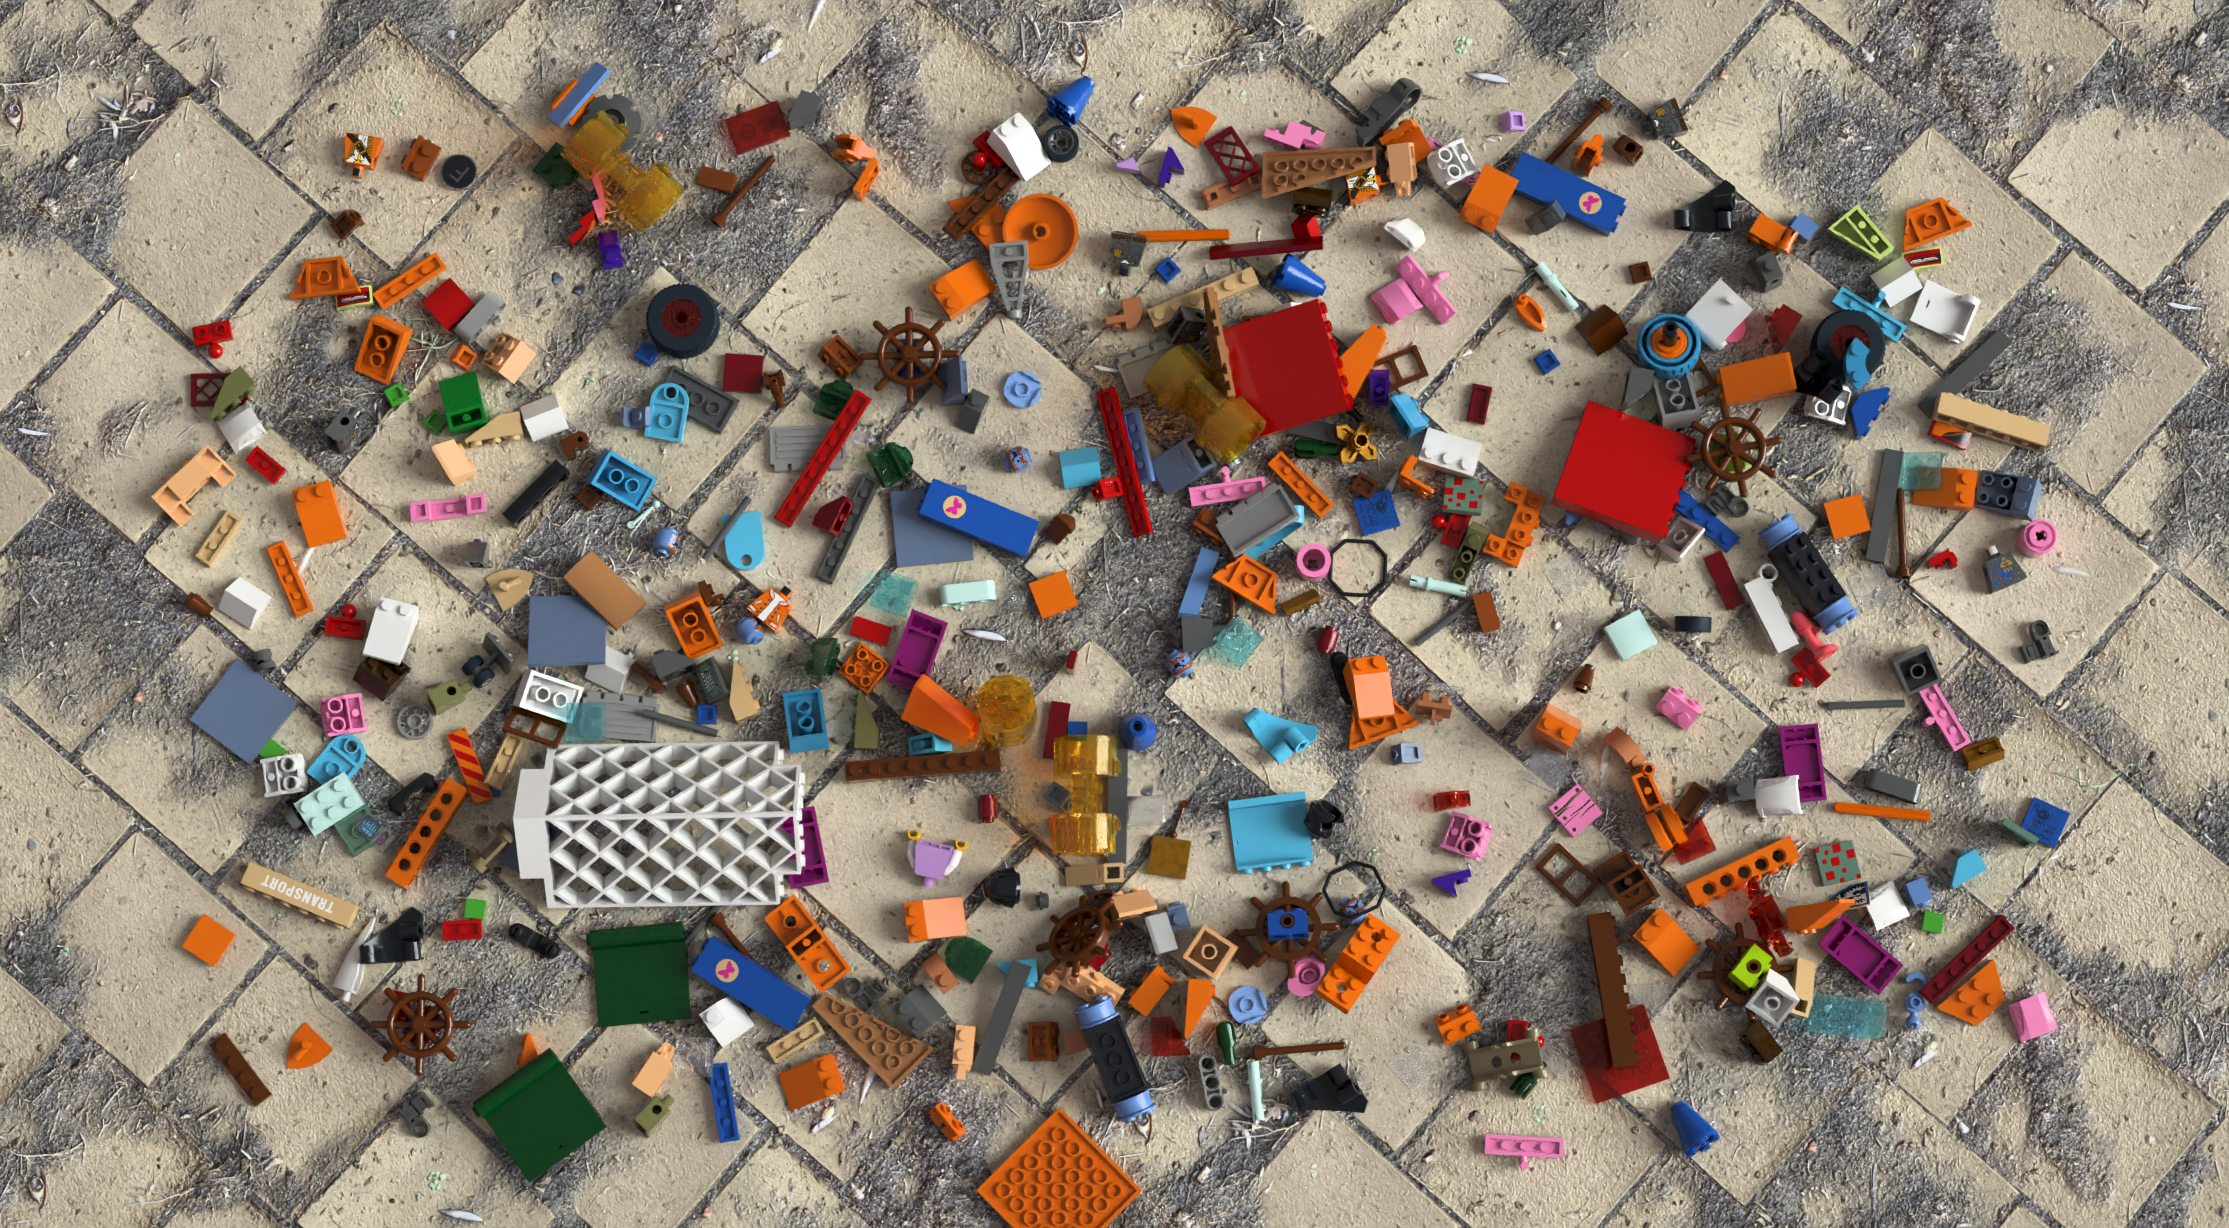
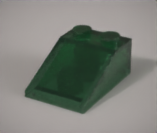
(824, 659)

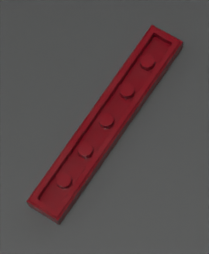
(1266, 247)
(1966, 959)

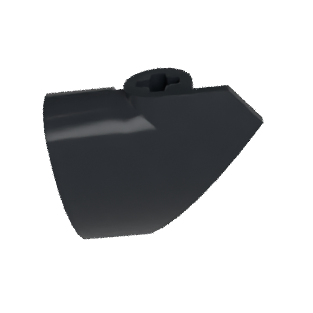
(1710, 212)
(1818, 377)
(397, 942)

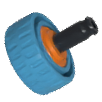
(1669, 346)

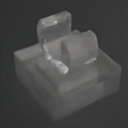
(861, 437)
(1018, 600)

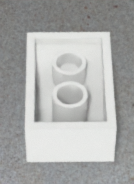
(1019, 147)
(391, 630)
(546, 694)

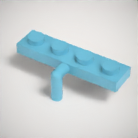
(1891, 327)

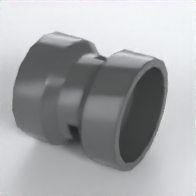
(264, 660)

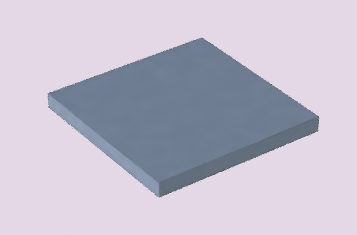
(922, 541)
(565, 632)
(244, 711)

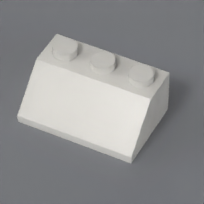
(1449, 453)

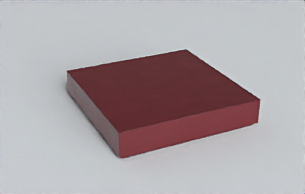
(743, 373)

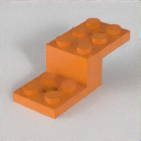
(807, 943)
(1357, 963)

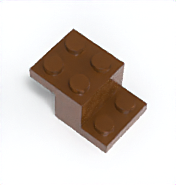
(1626, 882)

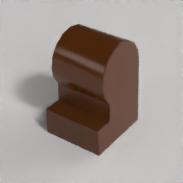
(1628, 149)
(573, 443)

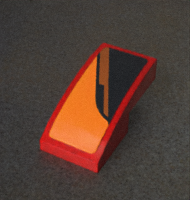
(587, 224)
(1950, 434)

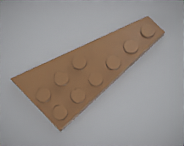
(1301, 168)
(1218, 350)
(881, 1046)

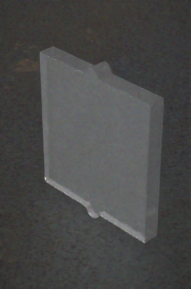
(1767, 412)

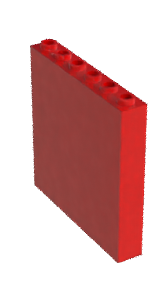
(1288, 367)
(1624, 472)

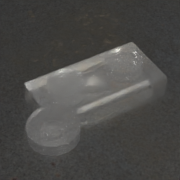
(1555, 1061)

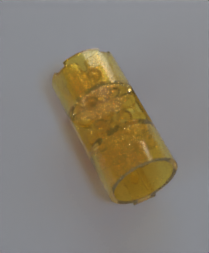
(599, 147)
(1223, 424)
(1006, 711)
(1086, 762)

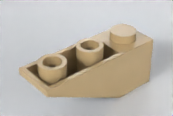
(503, 427)
(741, 700)
(1094, 874)
(1803, 984)

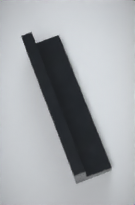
(536, 493)

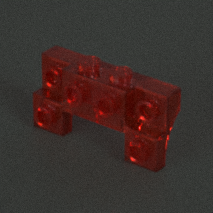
(1767, 918)

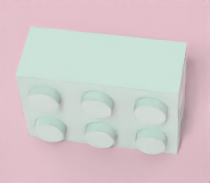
(329, 803)

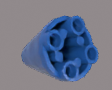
(1070, 101)
(1134, 739)
(1692, 1129)

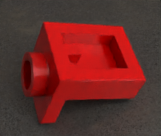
(1107, 489)
(1938, 560)

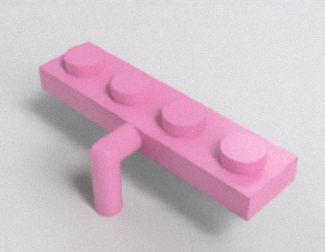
(1427, 288)
(1225, 491)
(1944, 718)
(1523, 1147)

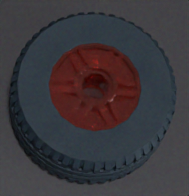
(1840, 330)
(684, 338)

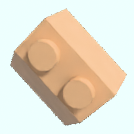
(454, 462)
(1132, 905)

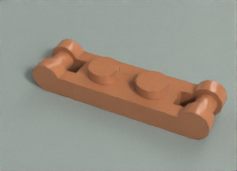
(1227, 193)

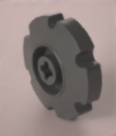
(621, 111)

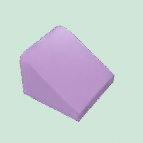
(1513, 121)
(1127, 166)

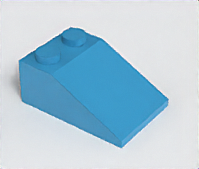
(1406, 415)
(621, 479)
(805, 720)

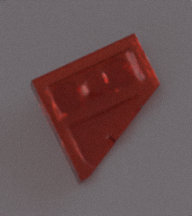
(1698, 843)
(1166, 1038)

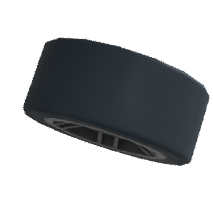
(1056, 135)
(1693, 624)

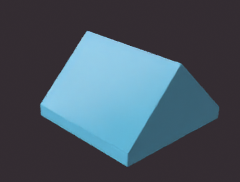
(1080, 467)

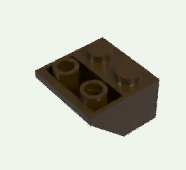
(1312, 201)
(380, 676)
(1760, 1043)

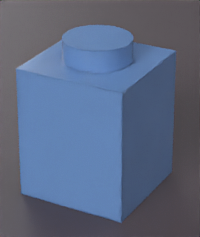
(1803, 226)
(1918, 893)

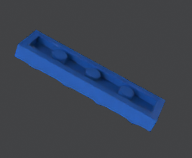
(1714, 528)
(724, 1103)

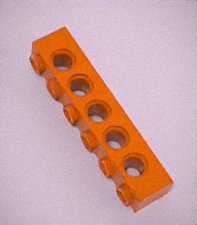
(427, 844)
(1695, 888)

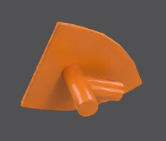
(1192, 123)
(306, 1048)

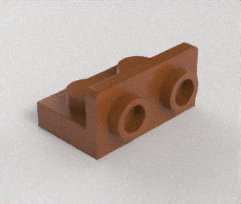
(420, 158)
(839, 357)
(1206, 524)
(1043, 1041)

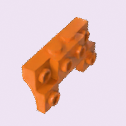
(1519, 531)

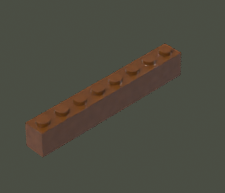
(923, 766)
(1611, 991)

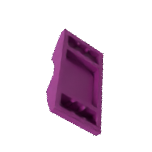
(916, 649)
(1803, 757)
(815, 864)
(1860, 955)

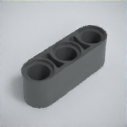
(1893, 786)

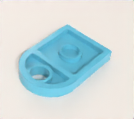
(668, 414)
(745, 540)
(338, 759)

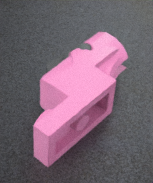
(1296, 136)

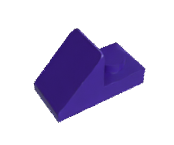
(1170, 163)
(610, 250)
(1378, 387)
(1446, 882)

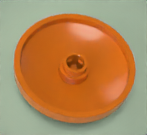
(1046, 225)

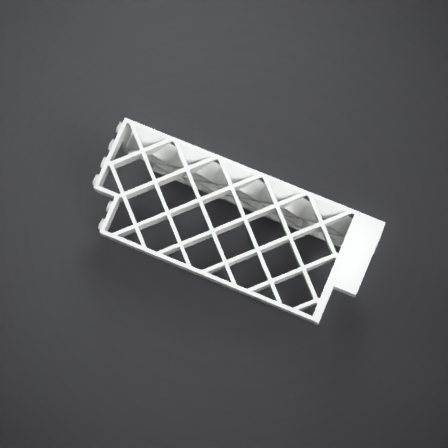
(538, 792)

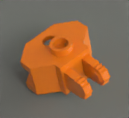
(852, 149)
(1589, 154)

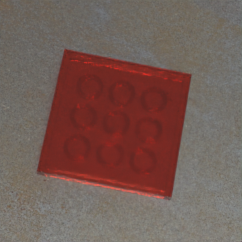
(1595, 1058)

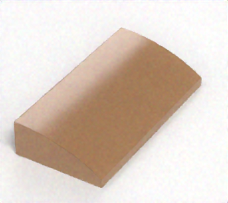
(604, 591)

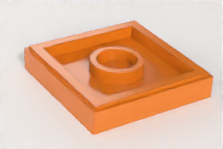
(866, 179)

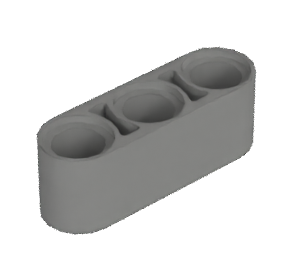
(480, 317)
(1211, 1073)

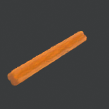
(1186, 235)
(1881, 811)

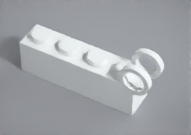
(1769, 613)

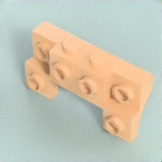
(190, 480)
(1086, 985)

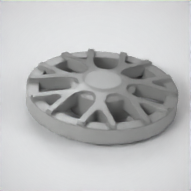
(415, 721)

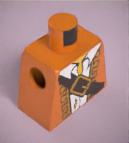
(362, 152)
(1364, 185)

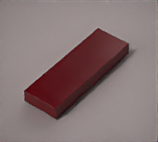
(1724, 580)
(1056, 726)

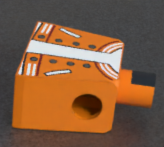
(772, 608)

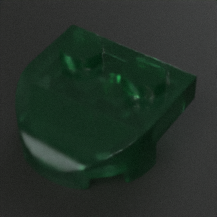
(555, 168)
(833, 399)
(890, 463)
(966, 957)

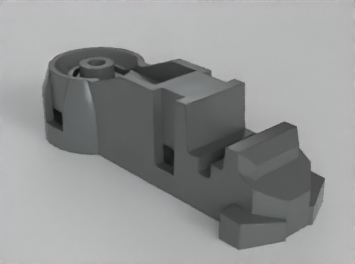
(1387, 110)

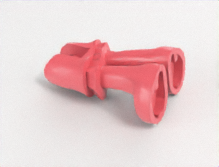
(1809, 631)

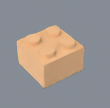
(1210, 952)

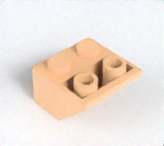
(508, 357)

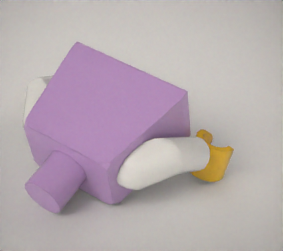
(932, 858)

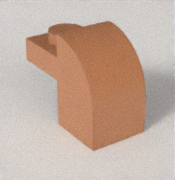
(1130, 318)
(1625, 748)
(940, 973)
(1074, 1042)

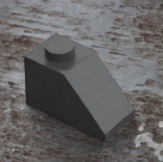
(805, 110)
(1546, 218)
(973, 411)
(477, 554)

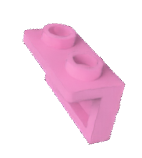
(1679, 707)

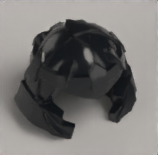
(1322, 819)
(1003, 887)

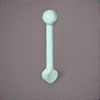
(631, 524)

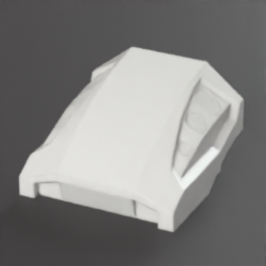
(1451, 163)
(1407, 232)
(1831, 413)
(242, 428)
(284, 775)
(1777, 797)
(1885, 906)

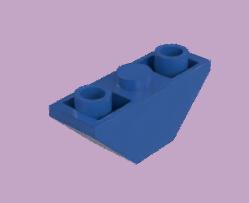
(1866, 409)

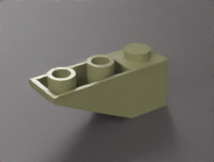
(233, 390)
(1468, 553)
(866, 731)

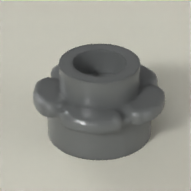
(1042, 900)

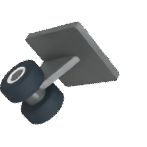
(481, 669)

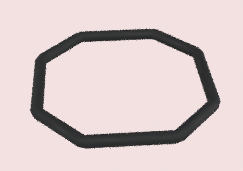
(1384, 568)
(1343, 868)

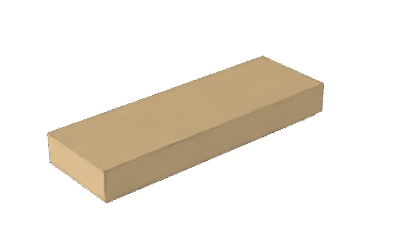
(219, 538)
(504, 761)
(795, 1040)

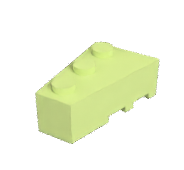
(1862, 234)

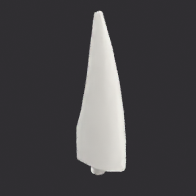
(351, 971)

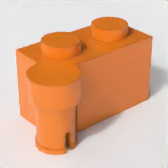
(1772, 235)
(1646, 789)
(1151, 991)

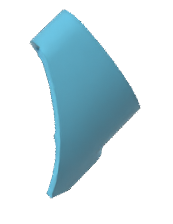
(1266, 544)
(1279, 735)

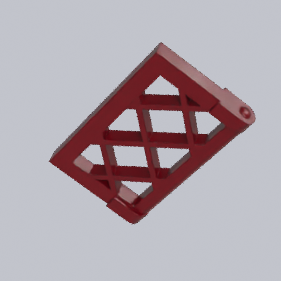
(1220, 138)
(210, 376)

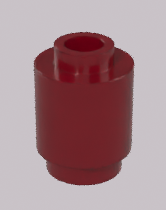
(1327, 640)
(987, 808)

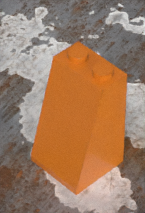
(1361, 357)
(1756, 380)
(939, 712)
(1556, 729)

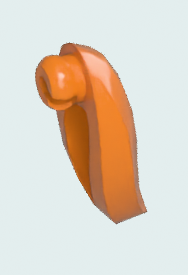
(1530, 312)

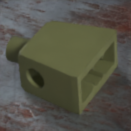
(441, 700)
(647, 1121)

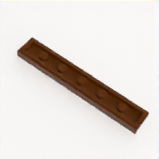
(981, 204)

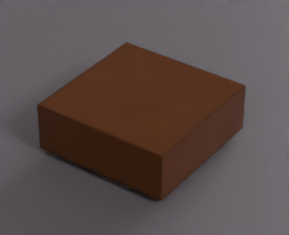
(1640, 272)
(588, 497)

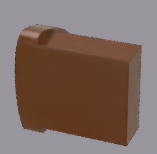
(1060, 528)

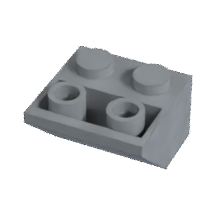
(1160, 934)

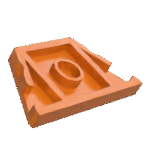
(1930, 223)
(989, 227)
(325, 278)
(1250, 581)
(1372, 730)
(1976, 996)

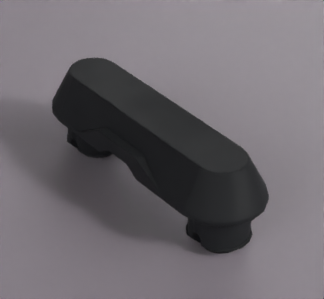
(1338, 662)
(396, 802)
(534, 940)

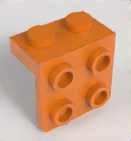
(1408, 132)
(1407, 481)

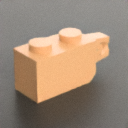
(1401, 166)
(963, 1050)
(655, 1070)

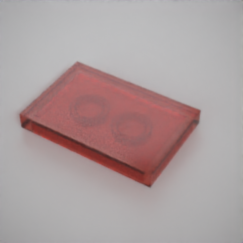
(757, 127)

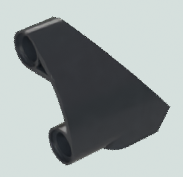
(1331, 1092)

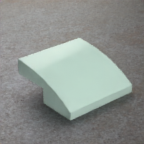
(1630, 635)

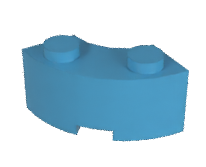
(1854, 366)

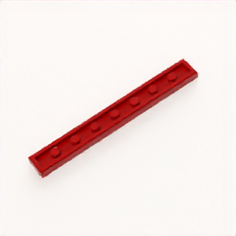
(823, 458)
(1124, 462)

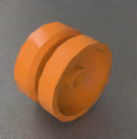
(1666, 827)

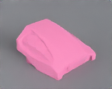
(1396, 301)
(343, 715)
(1467, 836)
(2032, 1017)

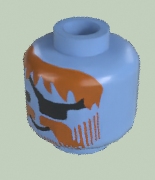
(1017, 459)
(666, 541)
(750, 630)
(1179, 664)
(1352, 907)

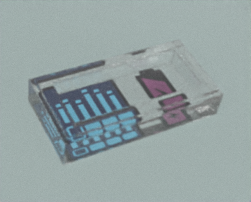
(375, 832)

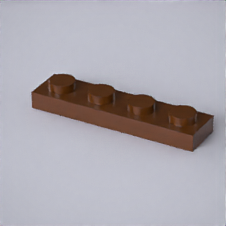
(240, 1069)

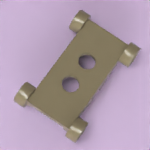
(504, 836)
(1482, 1058)

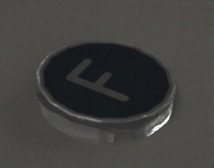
(459, 172)

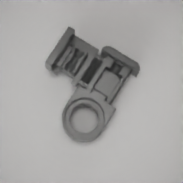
(1723, 498)
(2041, 647)
(291, 816)
(867, 997)
(414, 1111)

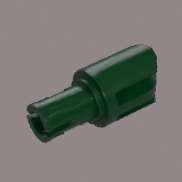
(1312, 449)
(1226, 1040)
(1528, 1078)

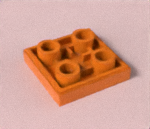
(1846, 517)
(1053, 594)
(864, 668)
(209, 940)

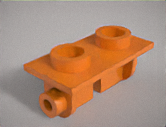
(942, 1114)

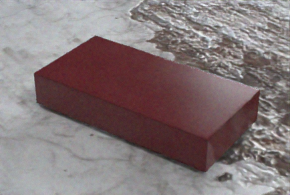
(1479, 404)
(1071, 662)

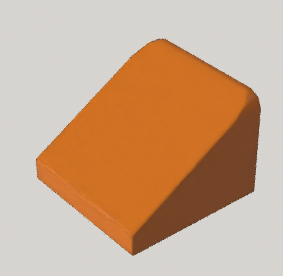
(463, 357)

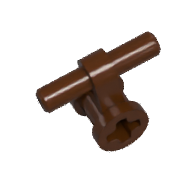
(774, 383)

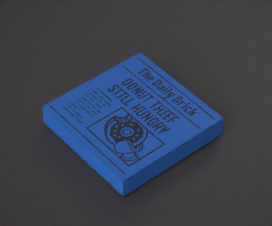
(1377, 513)
(2045, 821)

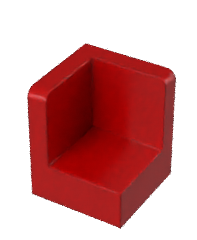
(1305, 226)

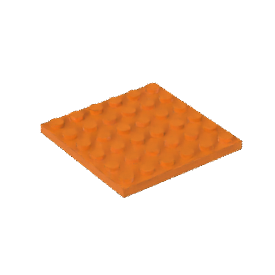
(1059, 1181)

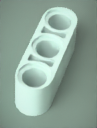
(967, 593)

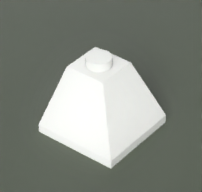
(1773, 998)
(727, 1020)

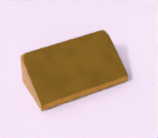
(1300, 602)
(1982, 753)

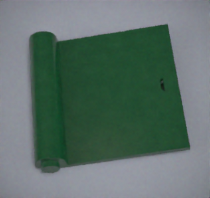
(640, 972)
(538, 1113)

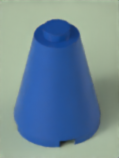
(1298, 278)

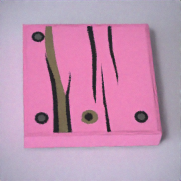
(1575, 810)

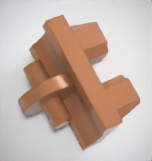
(1433, 710)

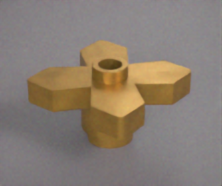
(1356, 442)

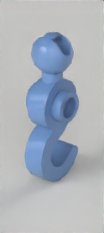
(1914, 1002)

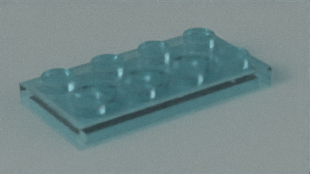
(1847, 1017)

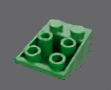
(463, 403)

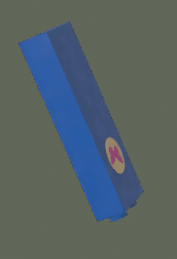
(1577, 197)
(977, 518)
(751, 983)

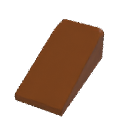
(717, 180)
(1486, 612)

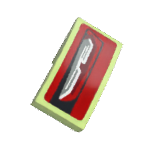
(1924, 258)
(354, 300)

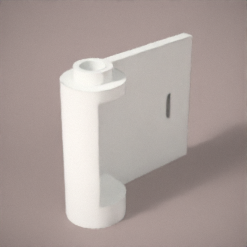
(1946, 312)
(1718, 315)

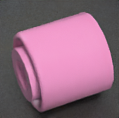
(2027, 539)
(1312, 553)

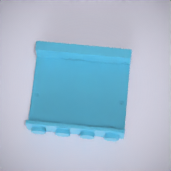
(1270, 832)

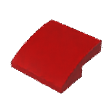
(448, 304)

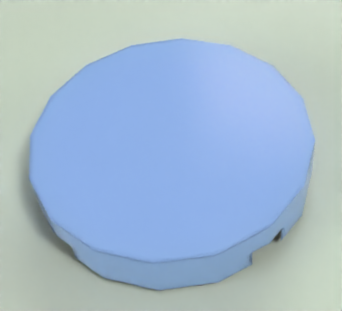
(1022, 389)
(1247, 1005)

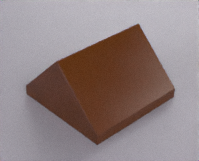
(1602, 329)

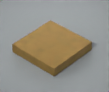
(1169, 857)

